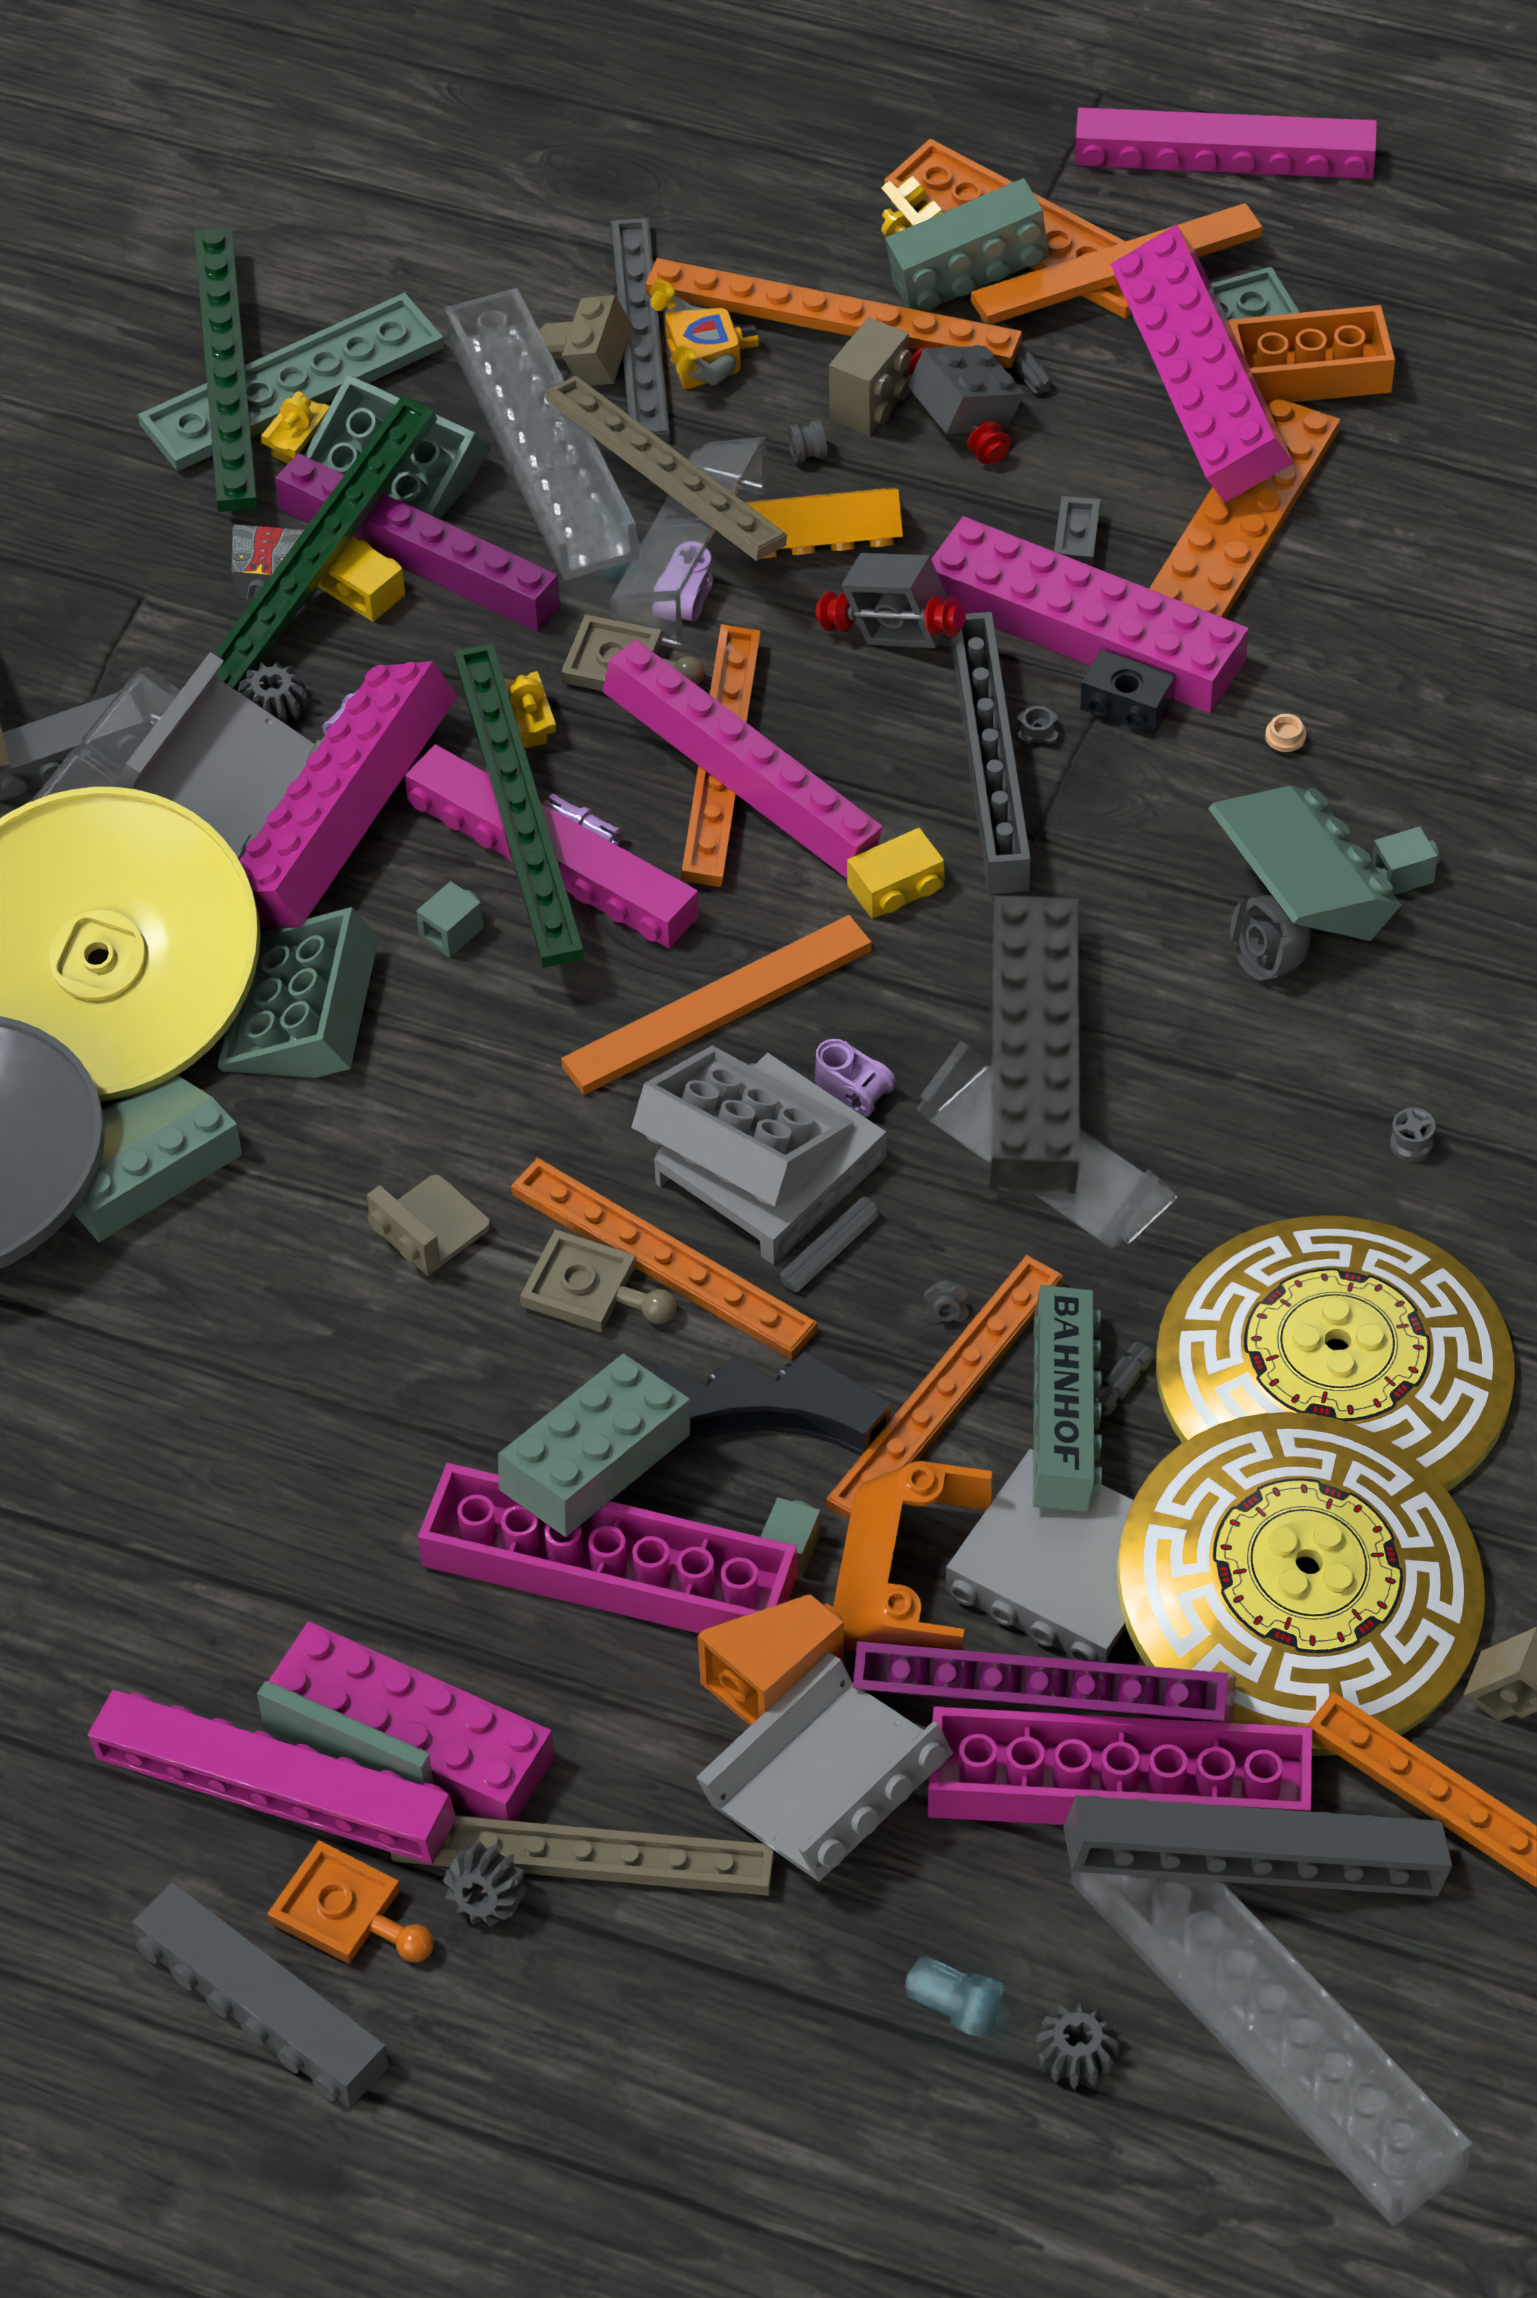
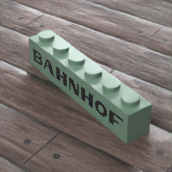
(1065, 1399)

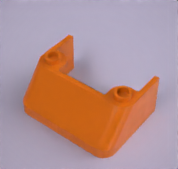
(865, 1600)

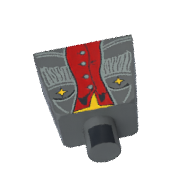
(257, 555)

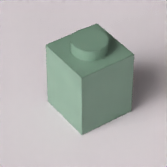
(1406, 859)
(450, 919)
(796, 1525)

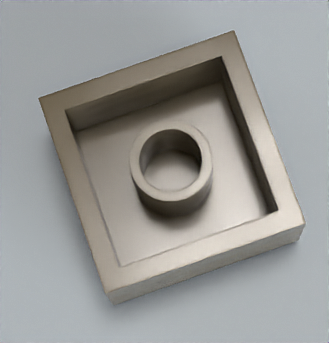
(869, 376)

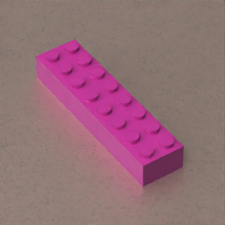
(1201, 364)
(1088, 610)
(343, 789)
(612, 1562)
(1037, 1762)

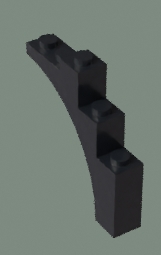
(802, 1400)

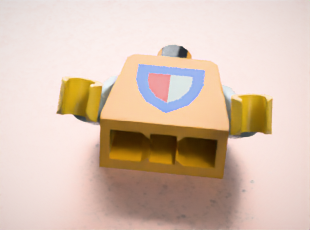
(701, 339)

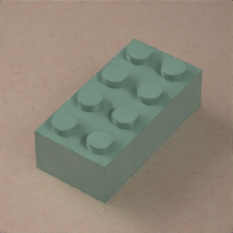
(968, 247)
(594, 1444)

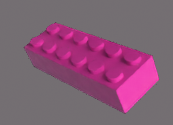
(475, 1748)

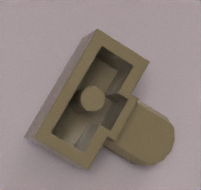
(592, 341)
(1506, 1678)

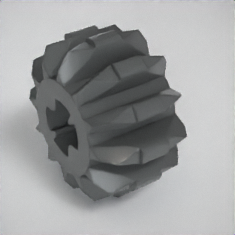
(276, 691)
(485, 1884)
(1077, 2045)

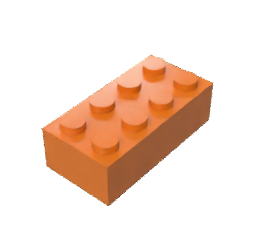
(1318, 353)

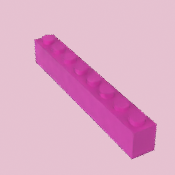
(1225, 143)
(739, 756)
(589, 864)
(273, 1776)

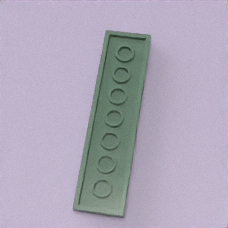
(359, 346)

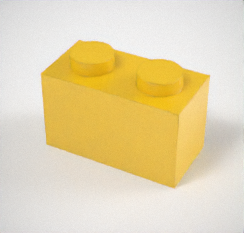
(364, 580)
(895, 873)

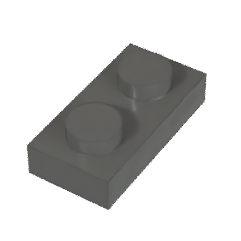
(1078, 528)

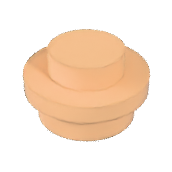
(1285, 733)

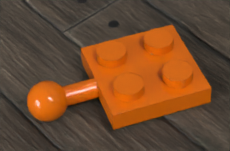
(340, 1902)

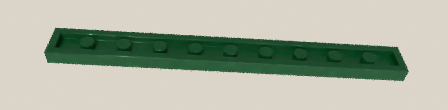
(225, 370)
(323, 540)
(518, 806)

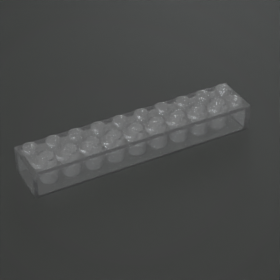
(546, 451)
(1287, 2035)

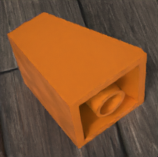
(767, 1652)

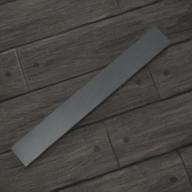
(643, 350)

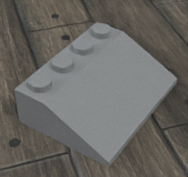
(739, 1124)

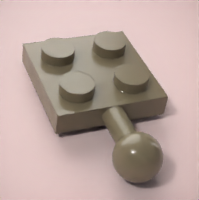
(602, 639)
(586, 1281)

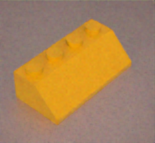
(835, 519)

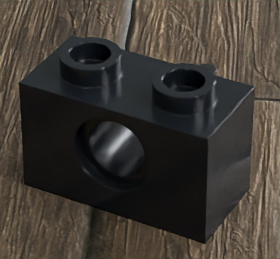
(1127, 691)

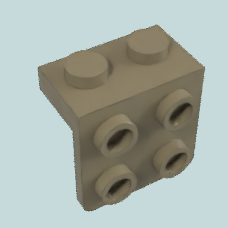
(427, 1222)

